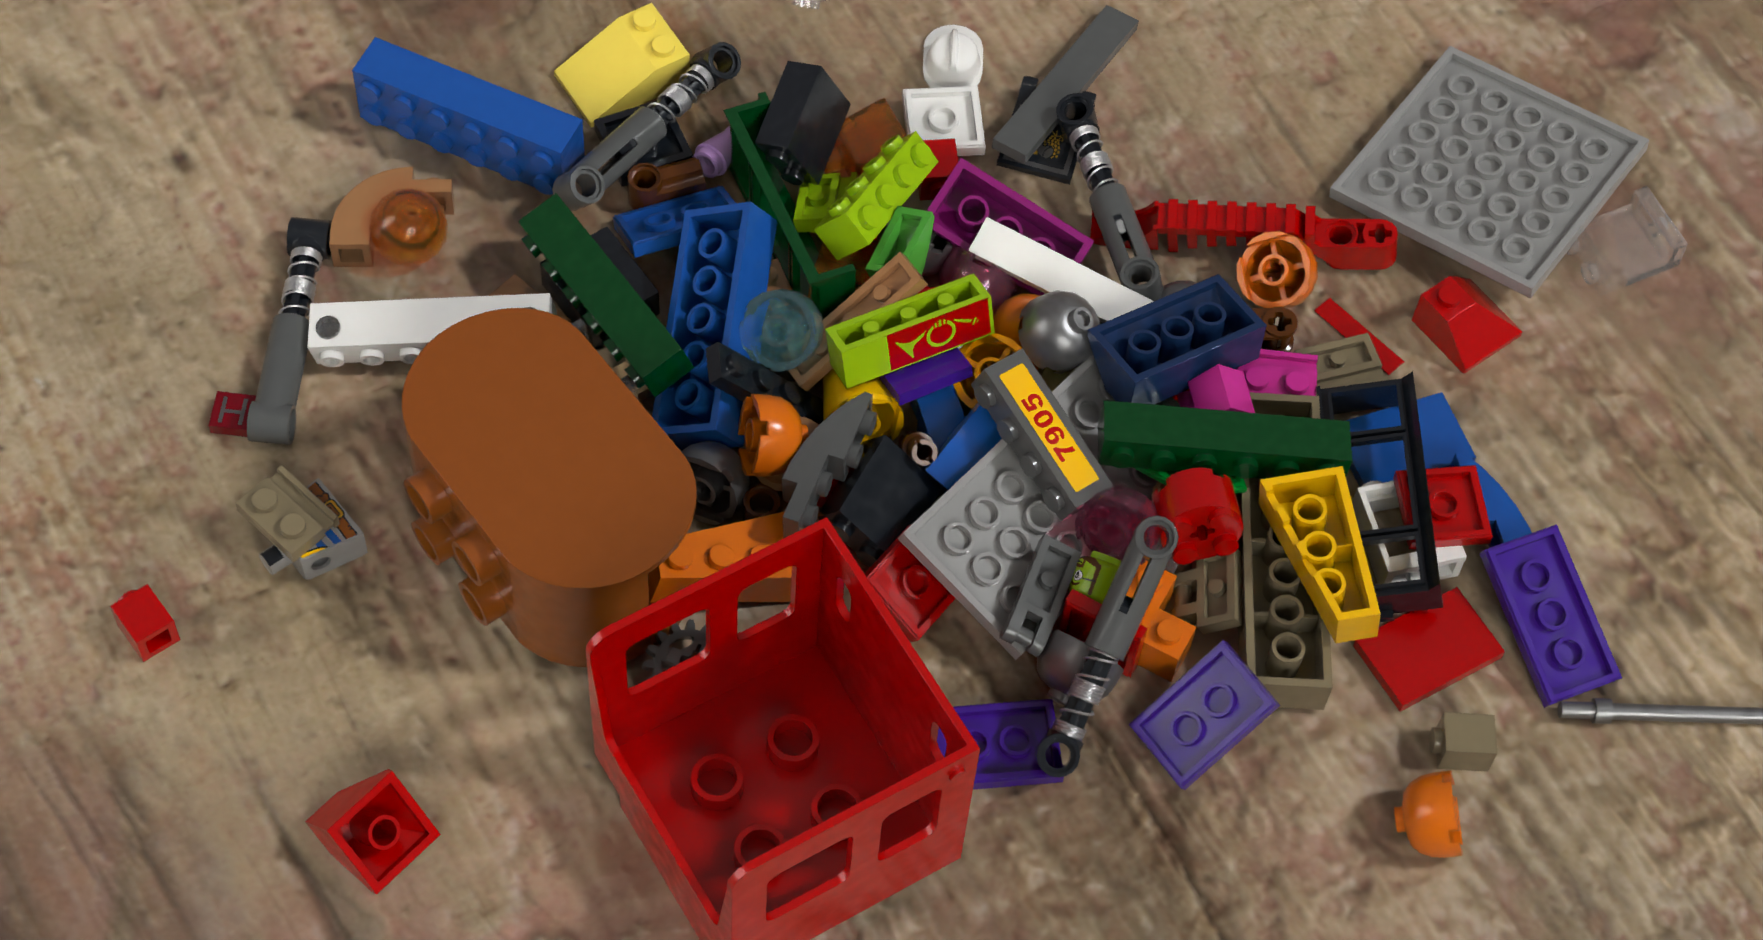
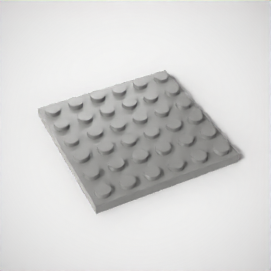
(1489, 170)

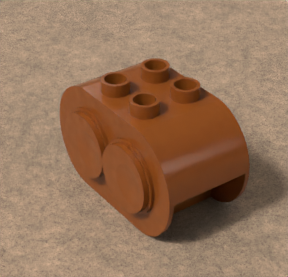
(541, 479)

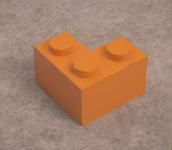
(1167, 636)

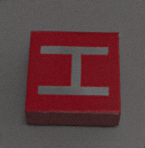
(230, 413)

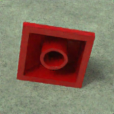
(1463, 322)
(373, 829)

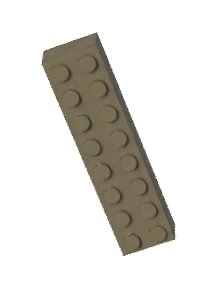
(1280, 627)

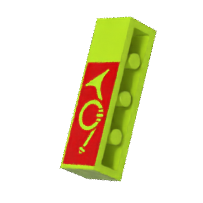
(910, 330)

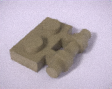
(1218, 593)

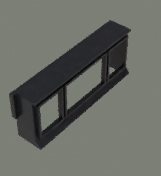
(1410, 594)

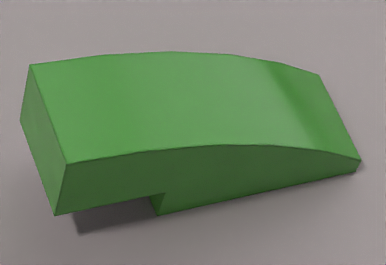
(906, 233)

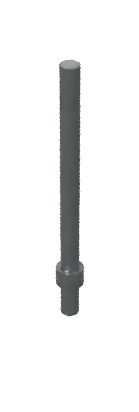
(1604, 711)

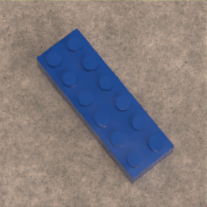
(466, 116)
(718, 271)

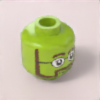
(1094, 575)

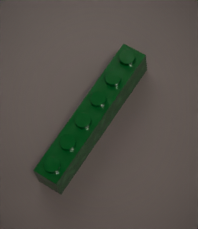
(606, 295)
(1219, 440)

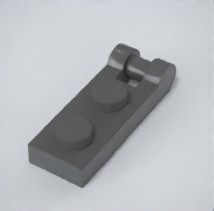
(1041, 594)

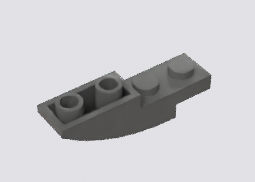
(824, 457)

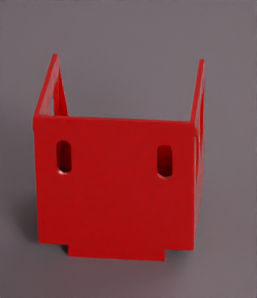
(784, 760)

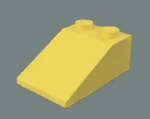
(624, 65)

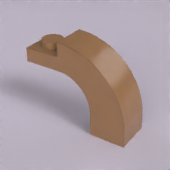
(350, 233)

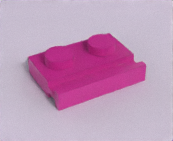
(1282, 373)

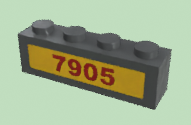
(1040, 434)

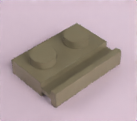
(1346, 362)
(287, 513)

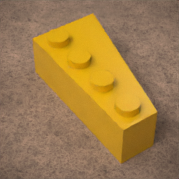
(1324, 544)

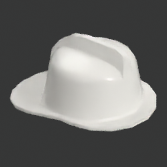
(952, 57)

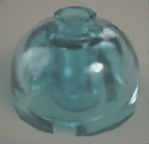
(781, 329)

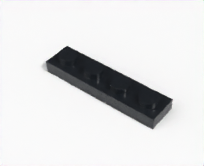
(744, 377)

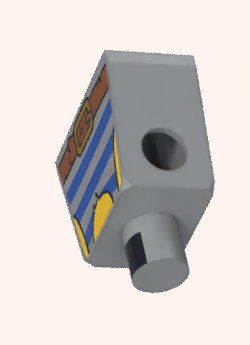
(334, 550)

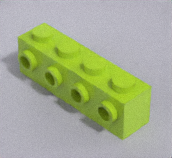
(875, 194)

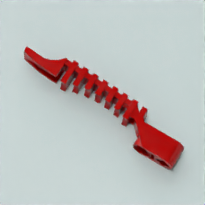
(1365, 242)

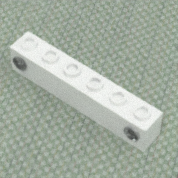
(397, 328)

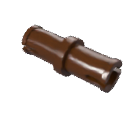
(926, 447)

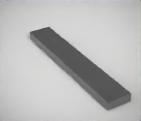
(1071, 75)

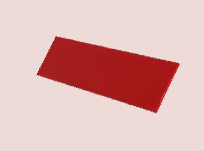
(1349, 327)

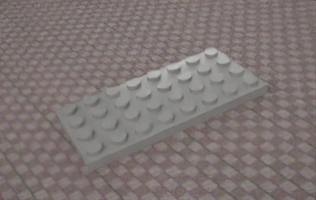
(992, 518)

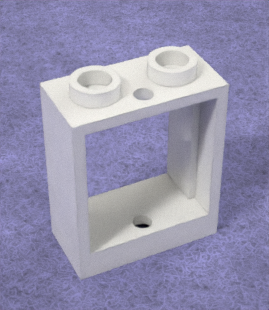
(1381, 496)

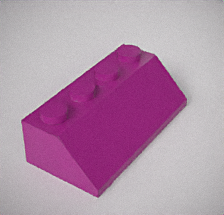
(973, 195)

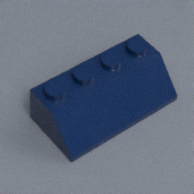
(1175, 339)

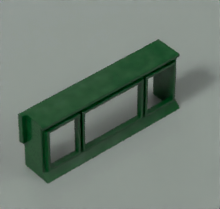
(764, 187)

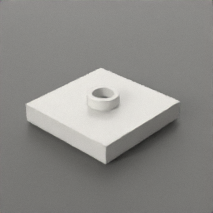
(946, 115)

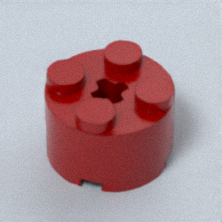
(1202, 512)

